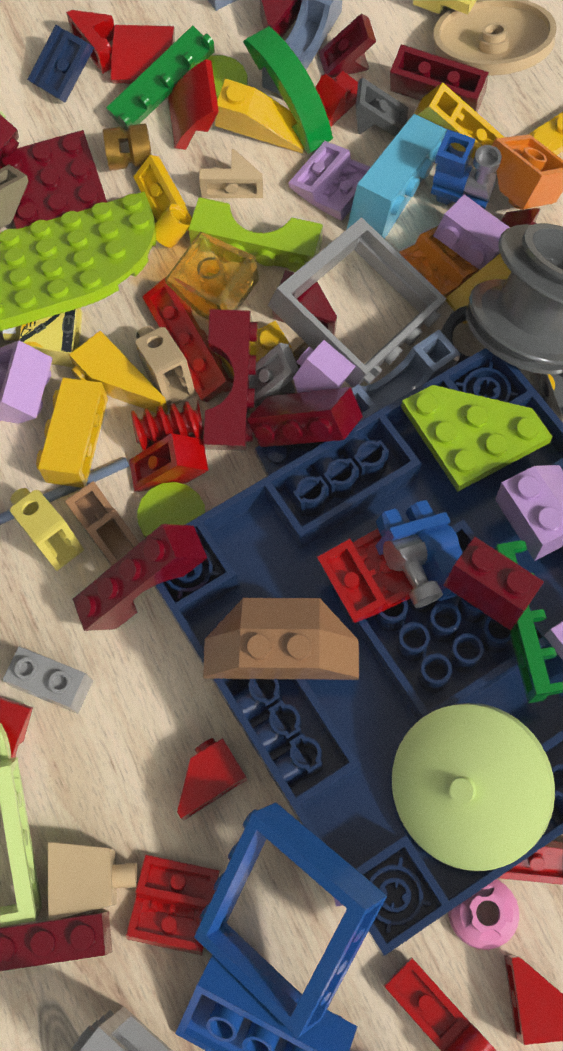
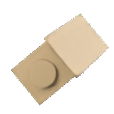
(238, 182)

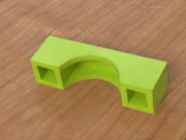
(286, 247)

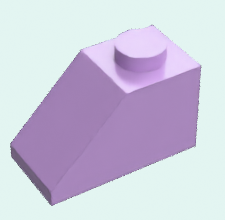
(321, 369)

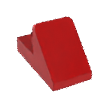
(97, 31)
(337, 95)

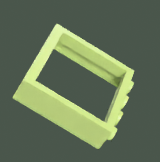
(19, 848)

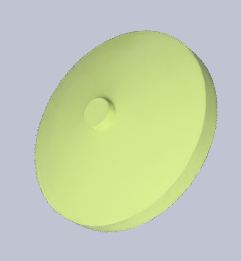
(473, 786)

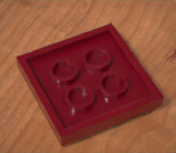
(59, 178)

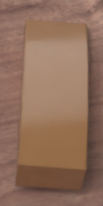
(102, 522)

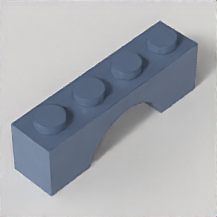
(308, 33)
(421, 365)

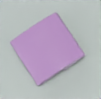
(329, 180)

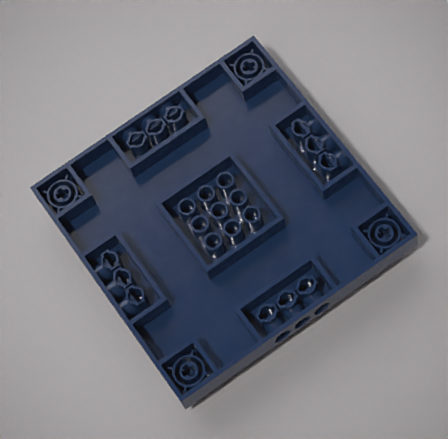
(338, 739)

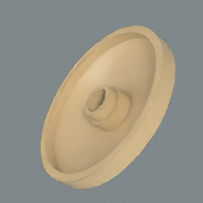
(496, 36)

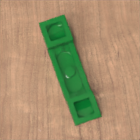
(294, 85)

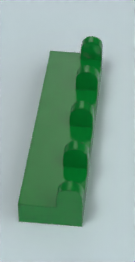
(160, 78)
(526, 643)

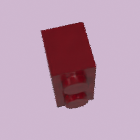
(493, 583)

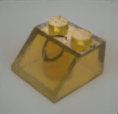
(213, 275)

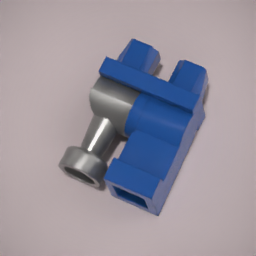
(455, 175)
(420, 548)

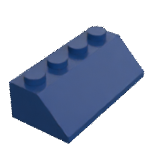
(230, 1018)

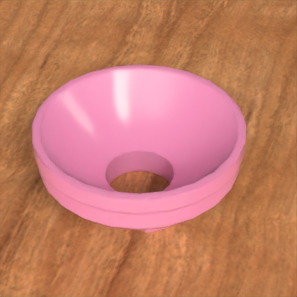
(472, 932)

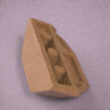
(281, 642)

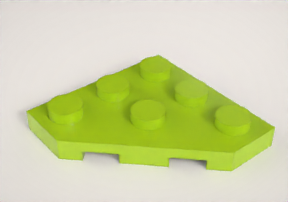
(472, 432)

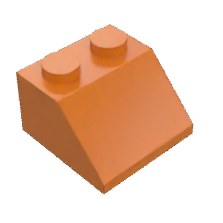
(528, 172)

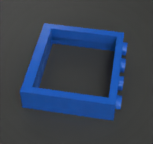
(329, 870)

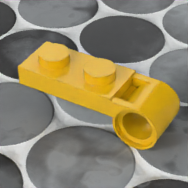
(165, 201)

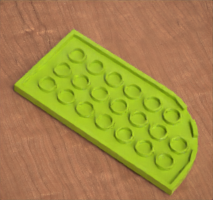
(73, 259)

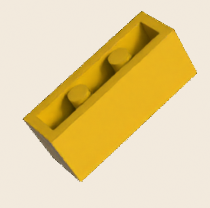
(72, 432)

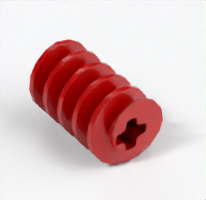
(163, 424)

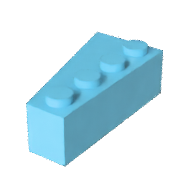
(396, 175)

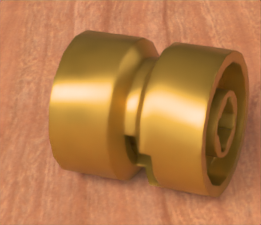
(138, 141)

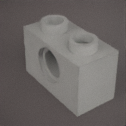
(48, 679)

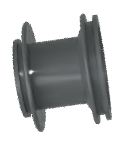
(524, 313)

